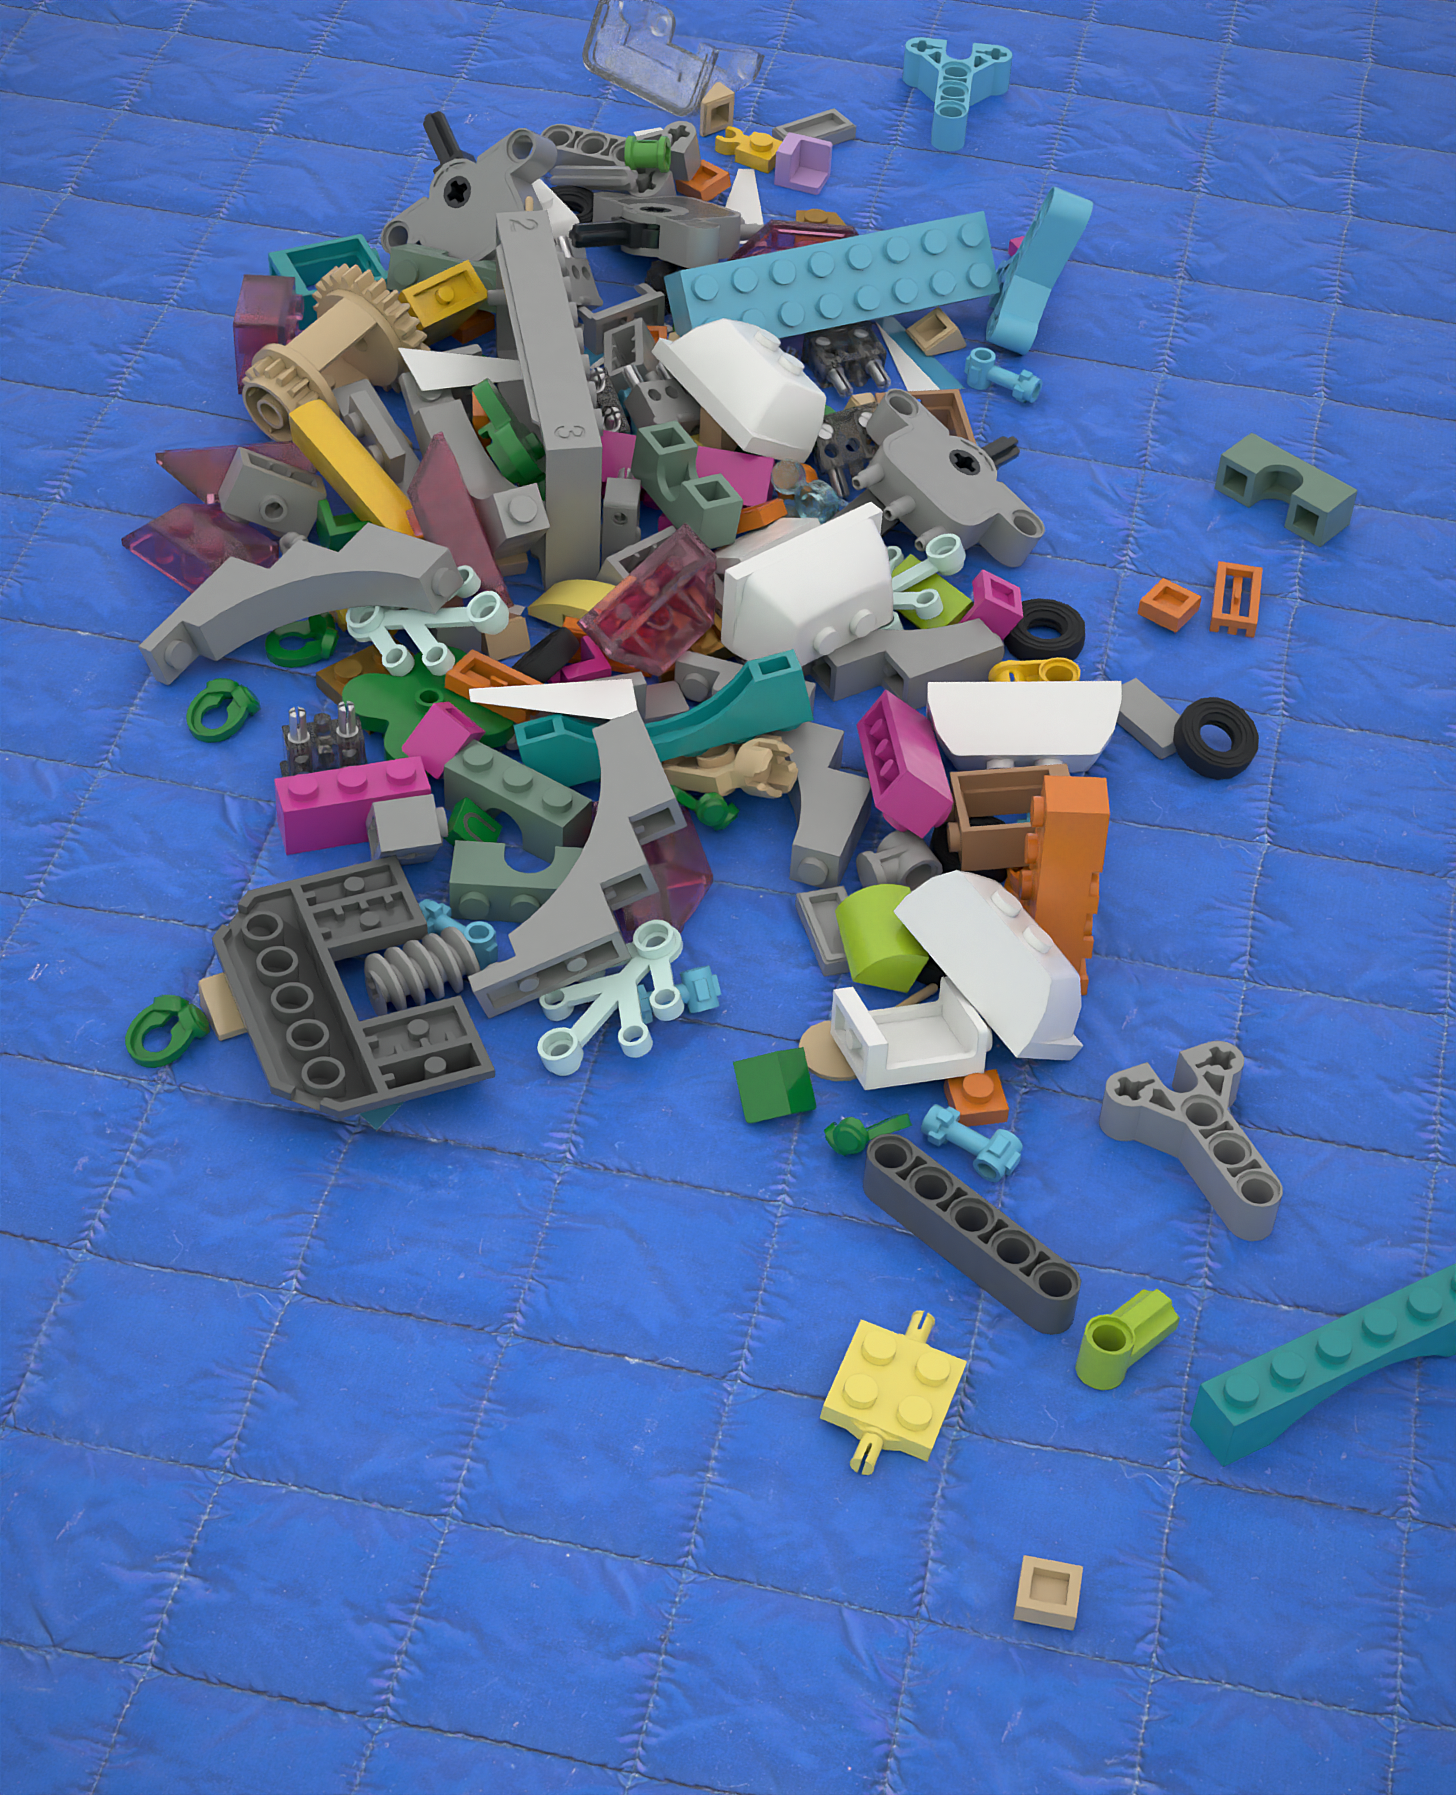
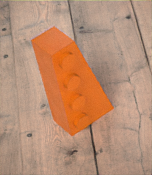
(1066, 863)

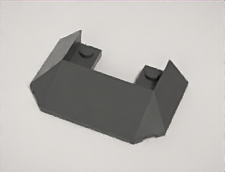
(299, 1015)

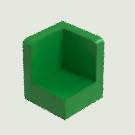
(336, 530)
(774, 1085)

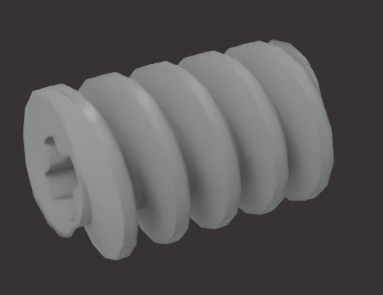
(419, 968)

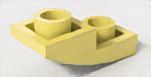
(568, 599)

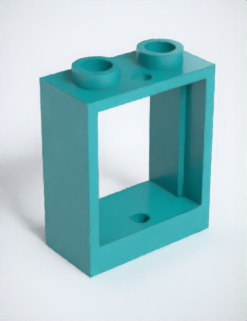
(315, 260)

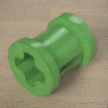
(648, 153)

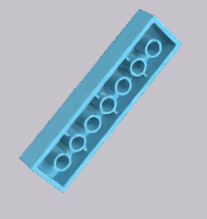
(841, 279)

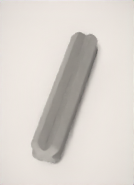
(595, 177)

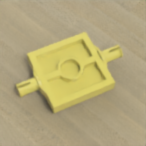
(893, 1391)

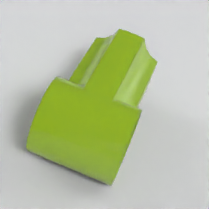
(1122, 1338)

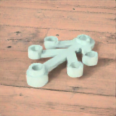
(944, 556)
(372, 623)
(653, 949)

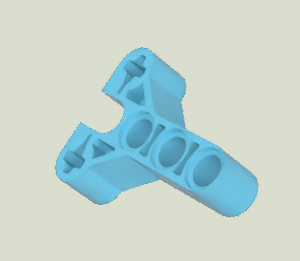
(955, 83)
(1033, 270)

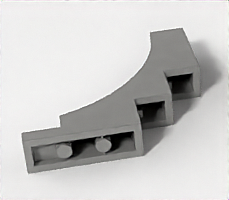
(509, 514)
(308, 580)
(902, 659)
(827, 803)
(576, 926)

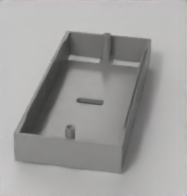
(556, 393)

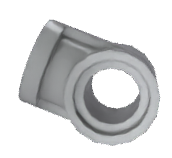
(899, 860)

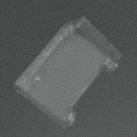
(634, 50)

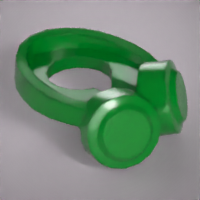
(319, 627)
(211, 697)
(710, 809)
(191, 1024)
(852, 1137)

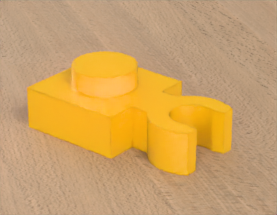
(753, 151)

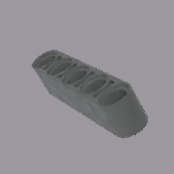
(971, 1234)

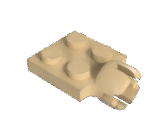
(753, 766)

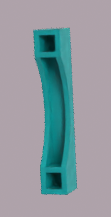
(759, 699)
(1271, 1392)

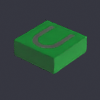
(471, 824)

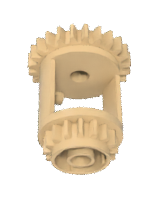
(350, 341)

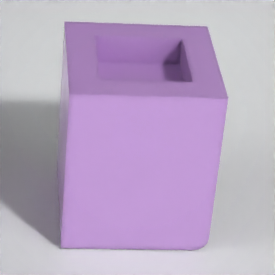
(803, 163)

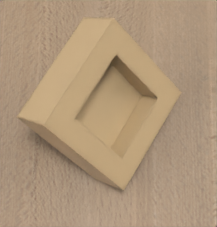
(1048, 1592)

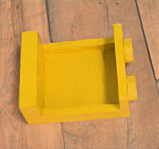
(444, 301)

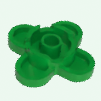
(514, 448)
(399, 703)

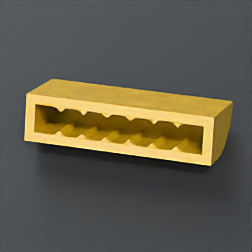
(349, 467)

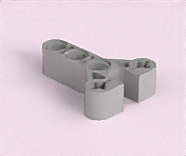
(594, 148)
(1198, 1132)

